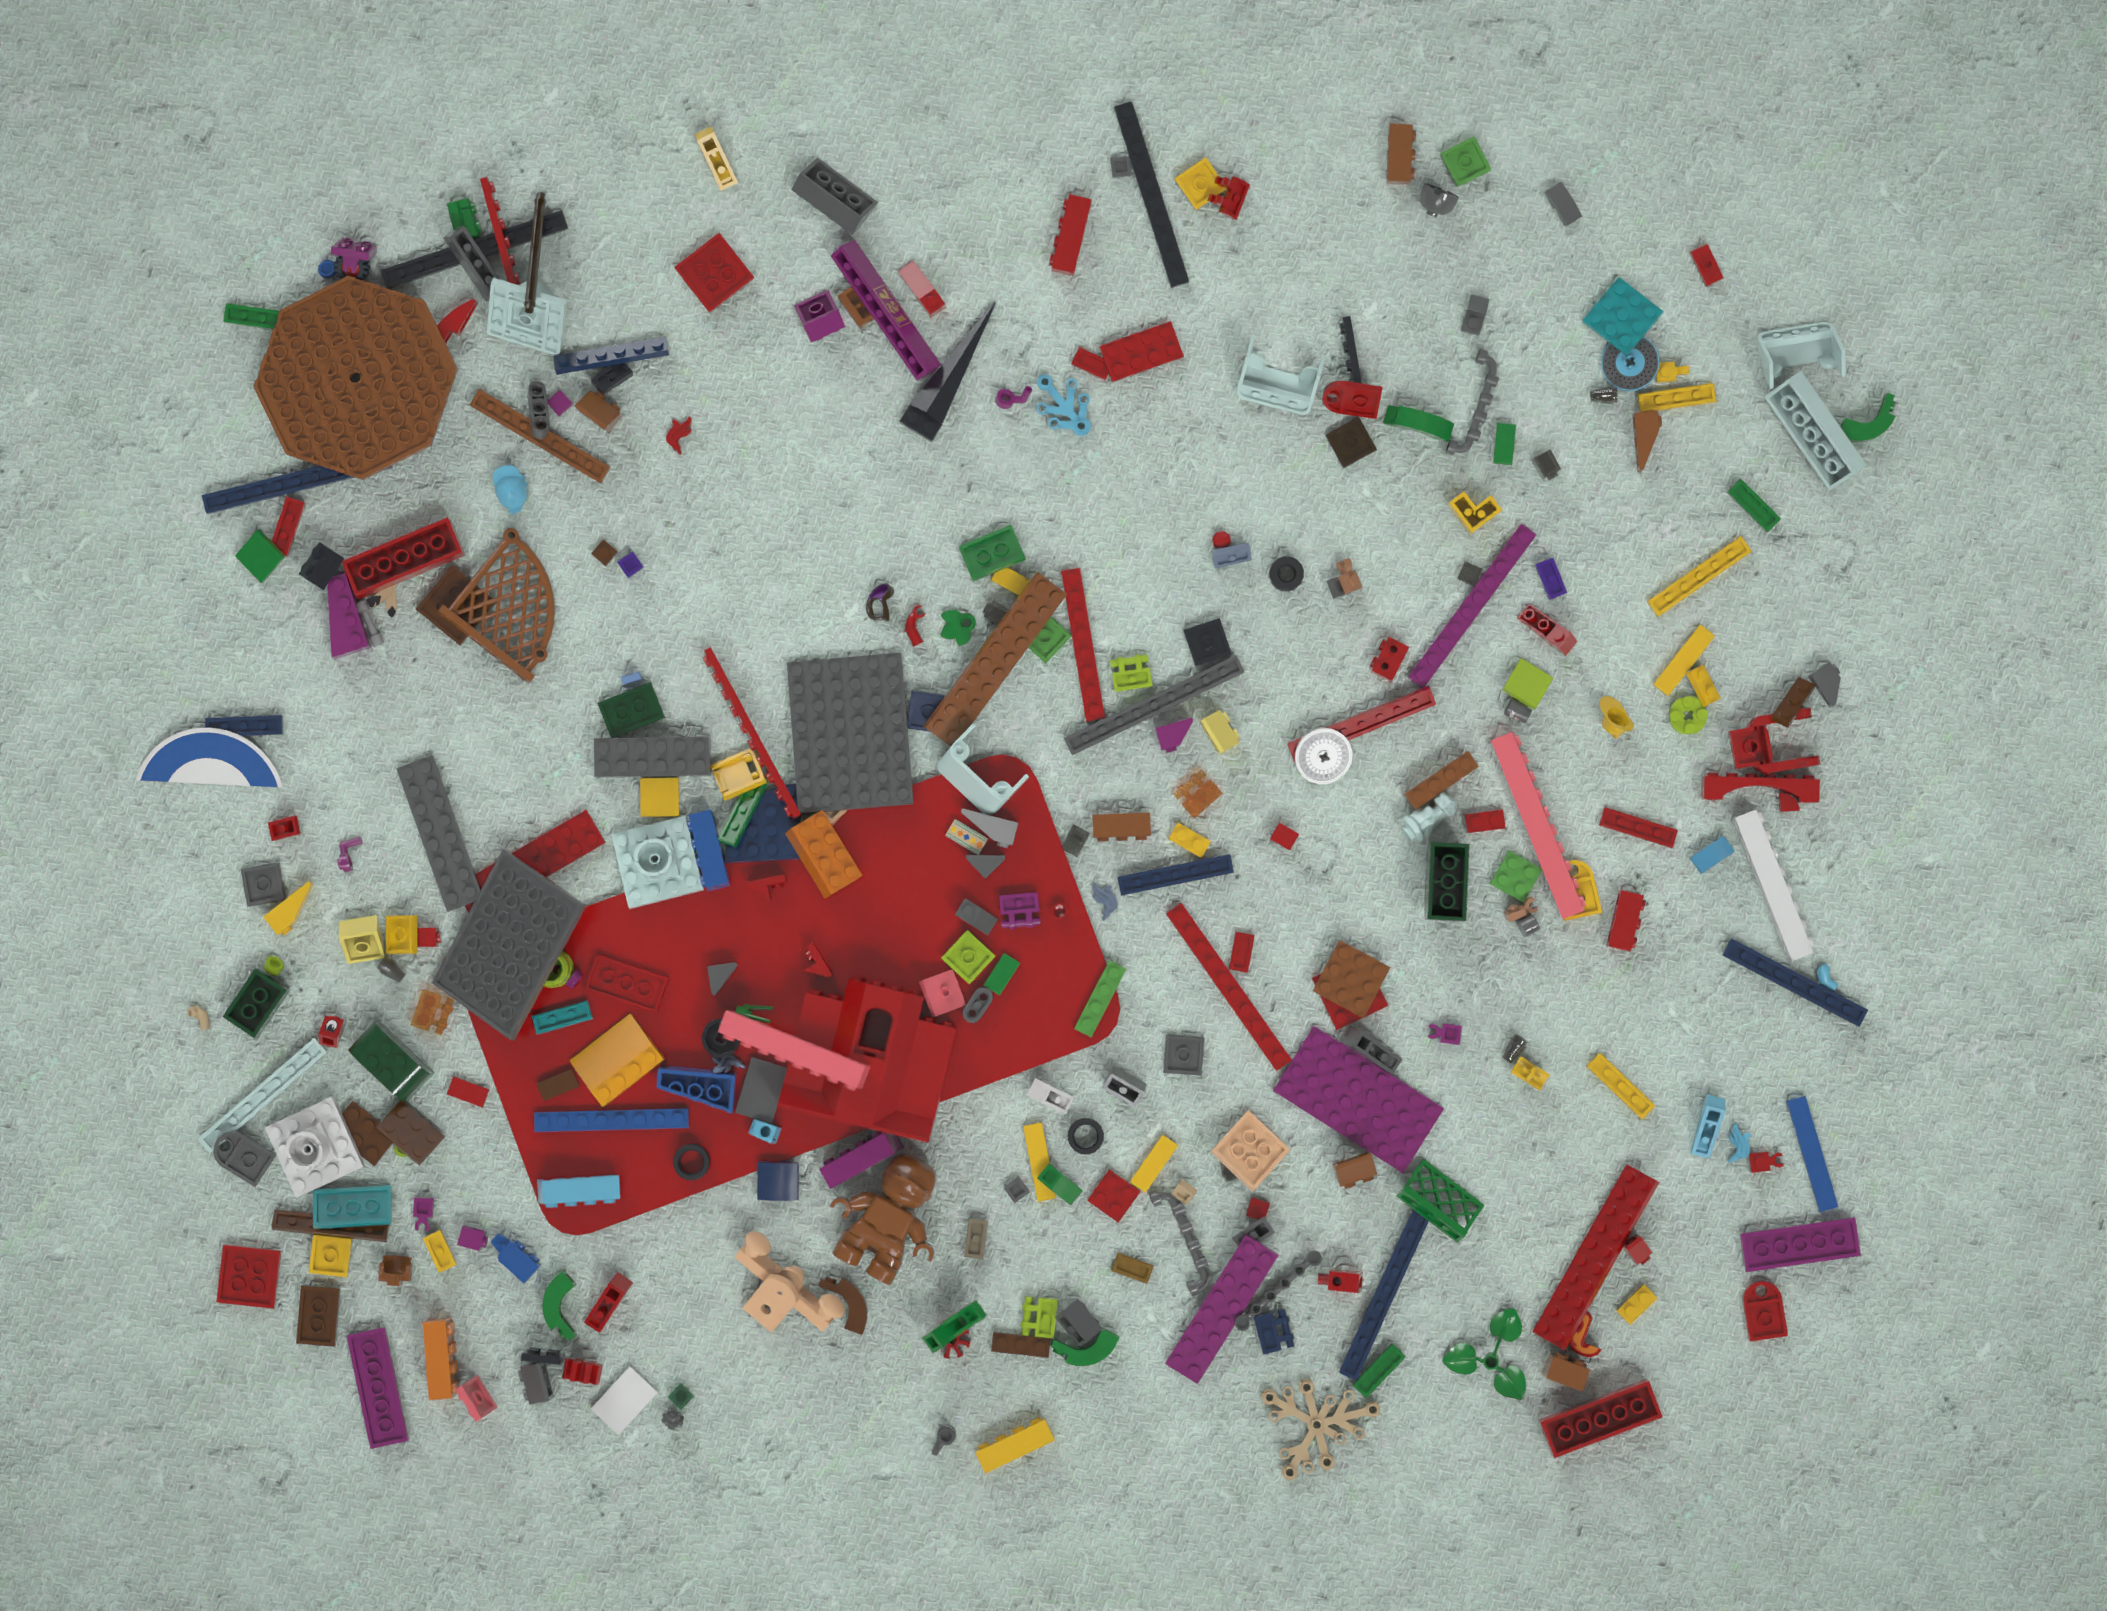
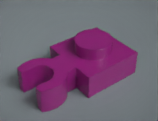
(1449, 1033)
(423, 1209)

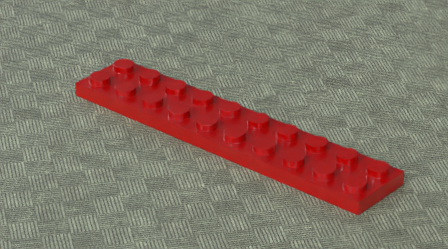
(1595, 1257)

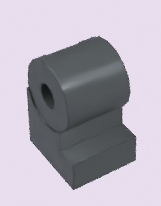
(1527, 925)

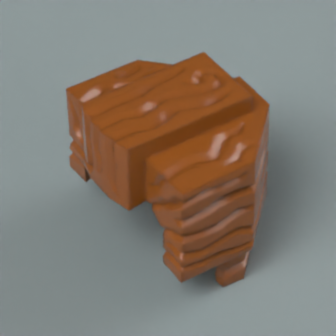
(395, 1269)

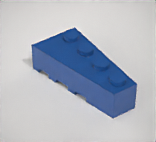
(699, 1085)

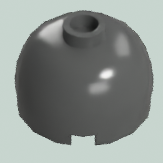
(1437, 200)

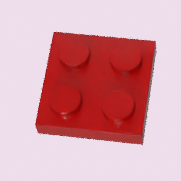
(1113, 1195)

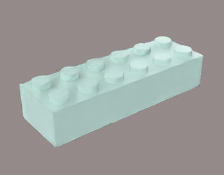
(1815, 431)

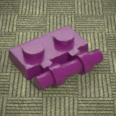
(1017, 904)

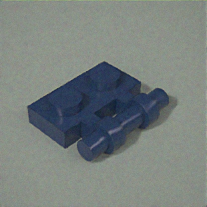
(1268, 1333)

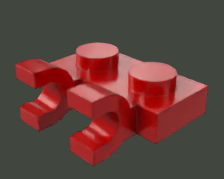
(1234, 197)

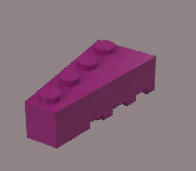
(346, 623)

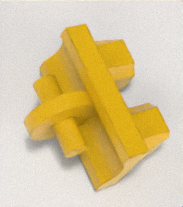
(1530, 1073)

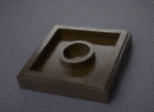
(1351, 442)

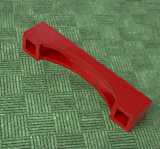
(1805, 790)

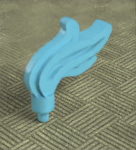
(1741, 1142)

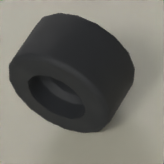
(1295, 565)

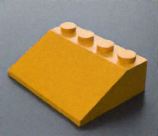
(617, 1060)

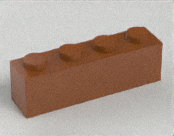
(1441, 780)

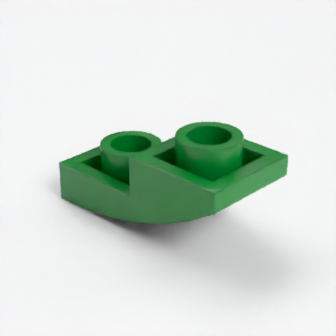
(1504, 444)

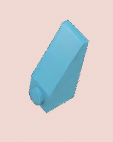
(1708, 1126)

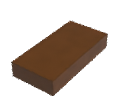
(558, 1084)

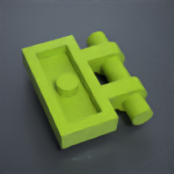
(1131, 679)
(1045, 1318)

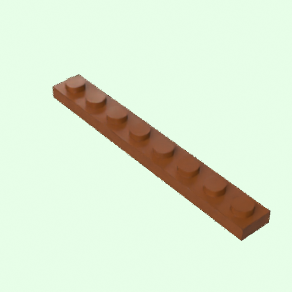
(552, 443)

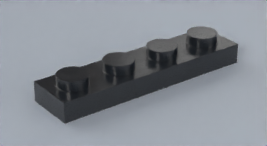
(1349, 347)

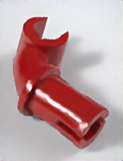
(910, 627)

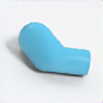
(1824, 977)

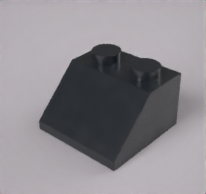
(321, 565)

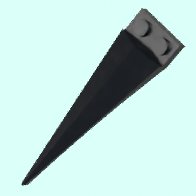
(933, 402)

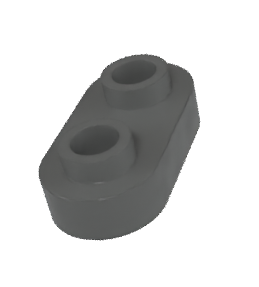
(978, 1005)

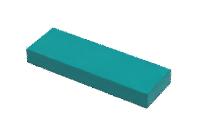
(562, 1017)

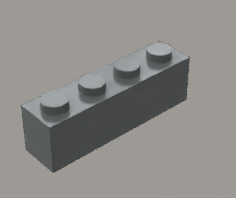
(471, 260)

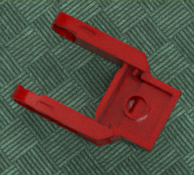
(1753, 748)

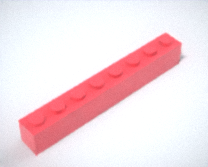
(794, 1049)

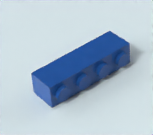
(709, 850)

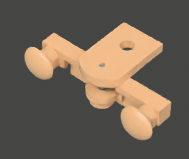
(782, 1289)

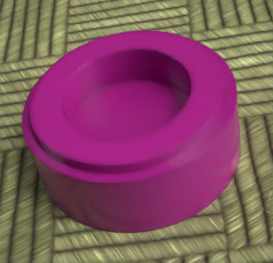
(574, 979)

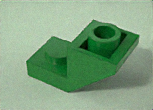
(1059, 1184)

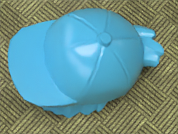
(510, 488)

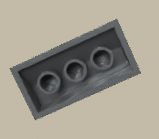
(834, 195)

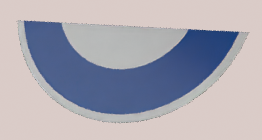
(209, 758)

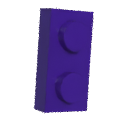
(1551, 579)

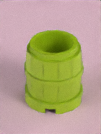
(564, 973)

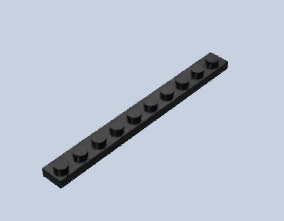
(1151, 194)
(445, 258)

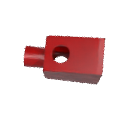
(1350, 1280)

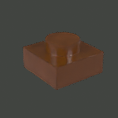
(604, 552)

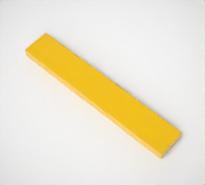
(1699, 576)

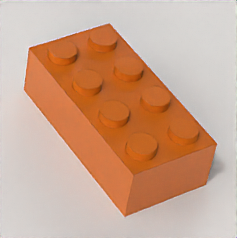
(823, 854)
(439, 1358)

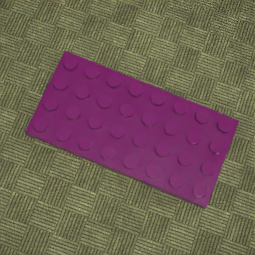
(1358, 1099)

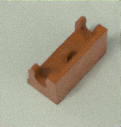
(855, 307)

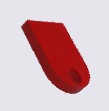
(1353, 398)
(1764, 1313)

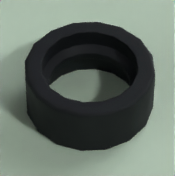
(1100, 1136)
(691, 1147)

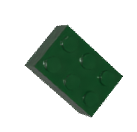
(256, 1003)

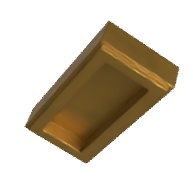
(1132, 1268)

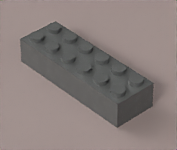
(652, 757)

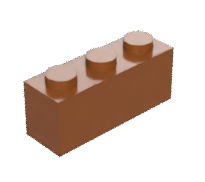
(1400, 154)
(1121, 826)

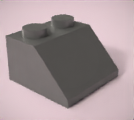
(536, 1383)

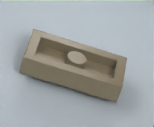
(976, 1238)

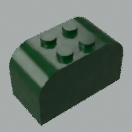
(1446, 881)
(390, 1061)

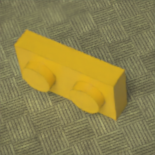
(1703, 685)
(1189, 840)
(440, 1251)
(1636, 1304)

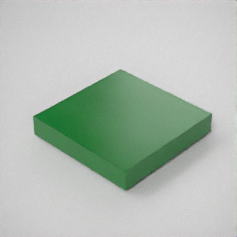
(260, 556)

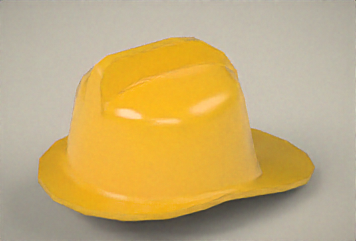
(1615, 717)

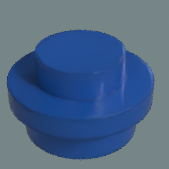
(326, 269)

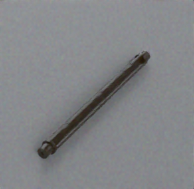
(534, 257)

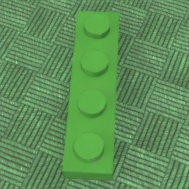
(1100, 998)

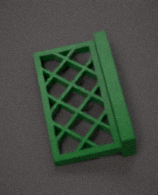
(1435, 1214)

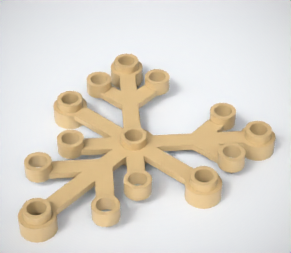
(1339, 1418)

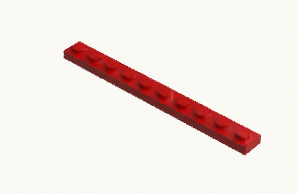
(754, 740)
(1228, 987)

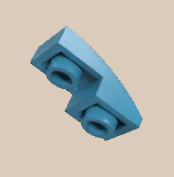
(1712, 855)

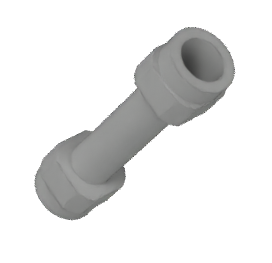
(375, 639)

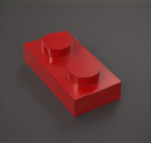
(1485, 821)

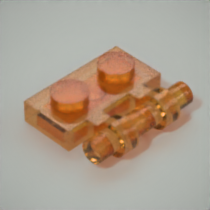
(1201, 798)
(426, 1011)

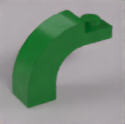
(1419, 421)
(1865, 432)
(552, 1304)
(954, 1326)
(1090, 1355)

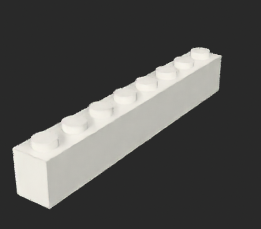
(1772, 885)

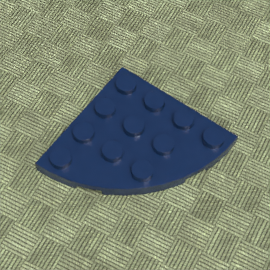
(765, 833)

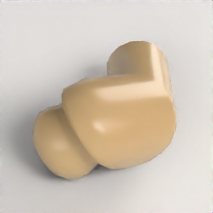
(201, 1015)

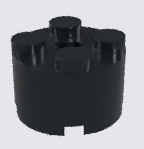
(716, 1047)

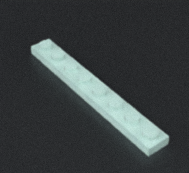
(264, 1093)

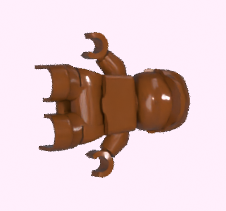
(888, 1219)

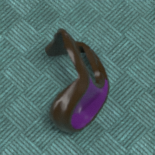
(882, 593)

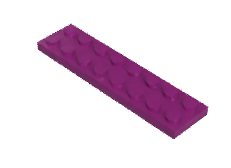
(1221, 1308)

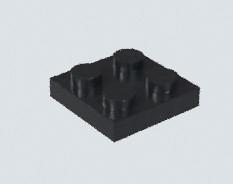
(1207, 642)
(551, 1356)

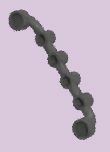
(1479, 414)
(1192, 1244)
(1313, 1258)

